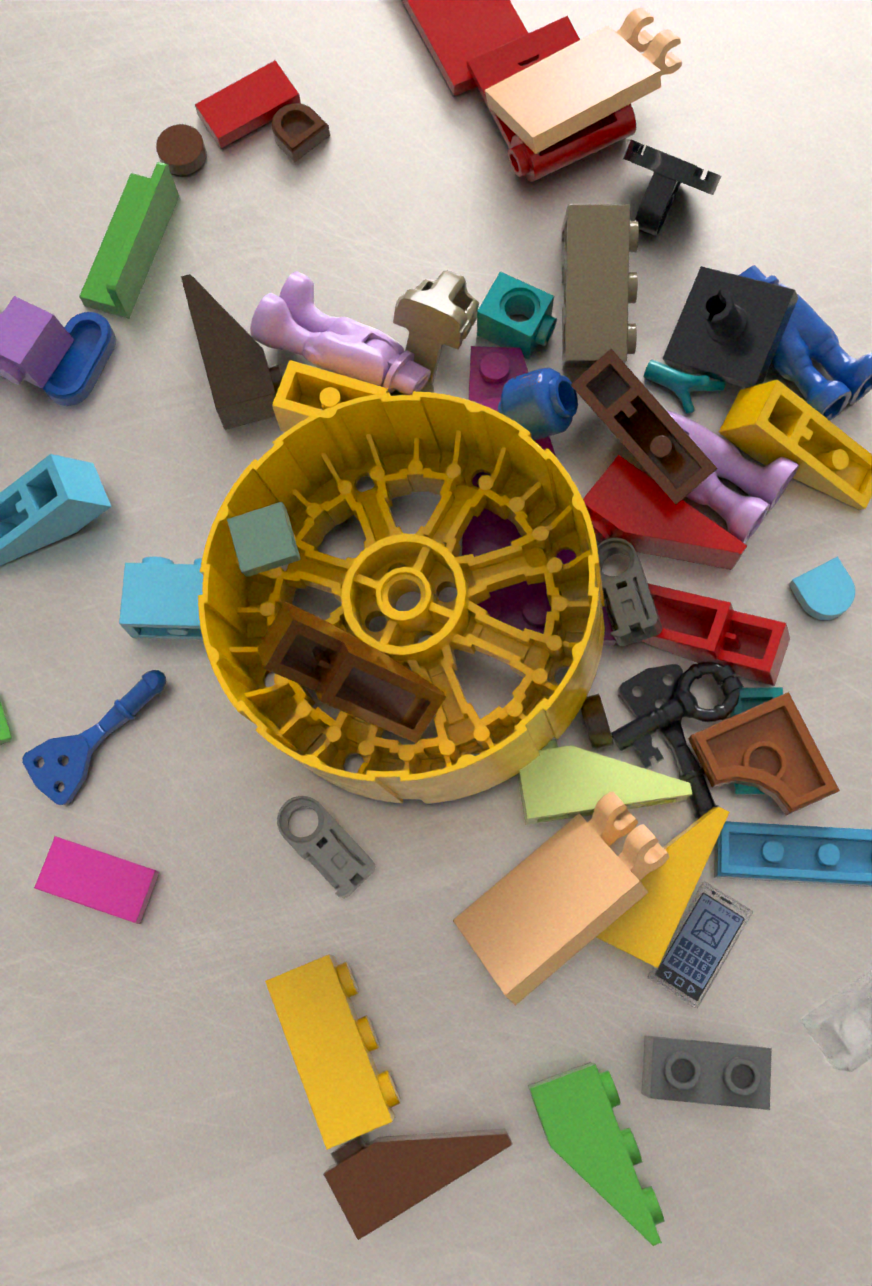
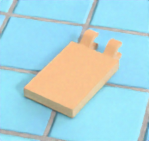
(584, 81)
(560, 897)

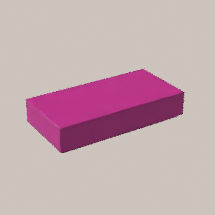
(97, 880)

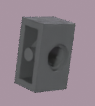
(706, 1072)

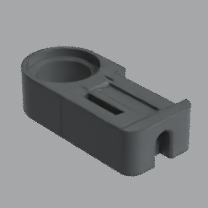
(628, 596)

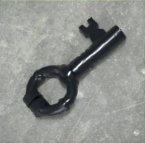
(684, 704)

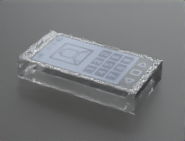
(700, 944)

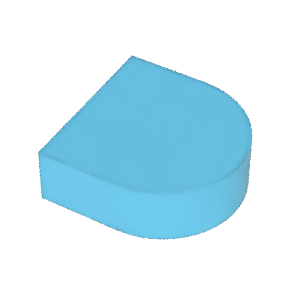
(824, 590)

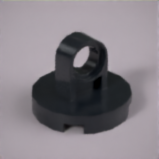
(664, 184)

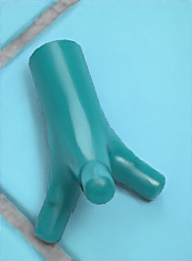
(680, 382)

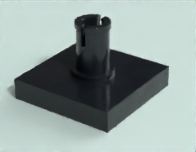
(730, 327)

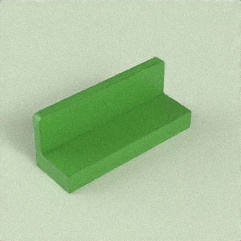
(131, 243)

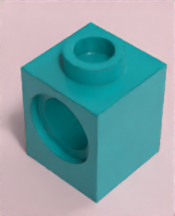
(512, 297)

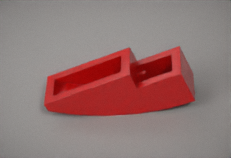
(713, 632)

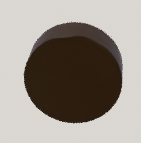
(596, 722)

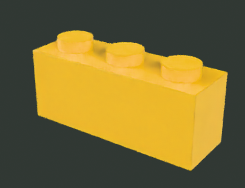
(333, 1050)

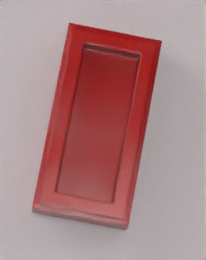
(246, 104)

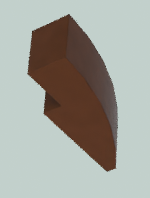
(349, 673)

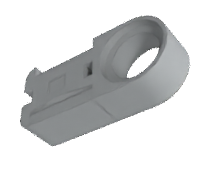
(330, 847)

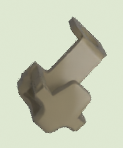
(436, 317)

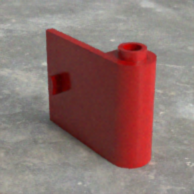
(522, 53)

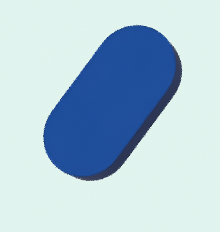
(83, 361)

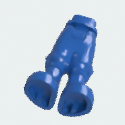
(810, 339)

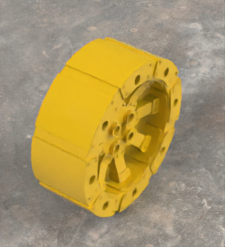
(407, 448)

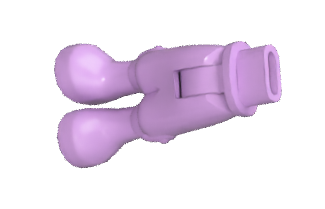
(333, 343)
(762, 484)

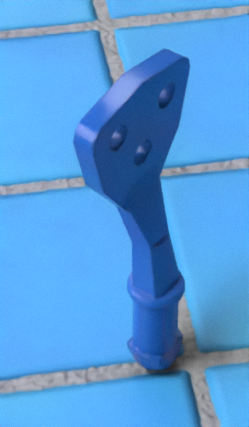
(81, 746)

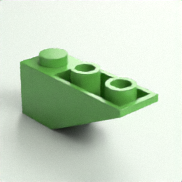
(586, 1135)

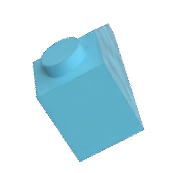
(48, 505)

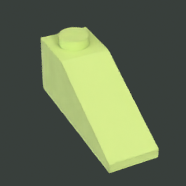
(574, 779)

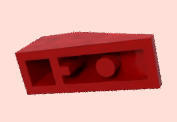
(636, 509)

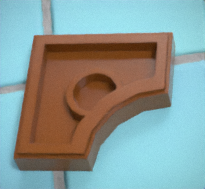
(767, 751)

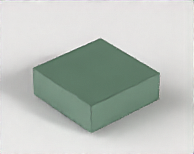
(263, 539)

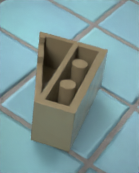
(597, 283)

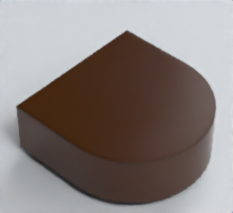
(298, 130)

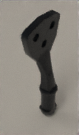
(653, 689)

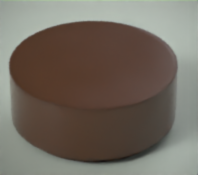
(181, 149)

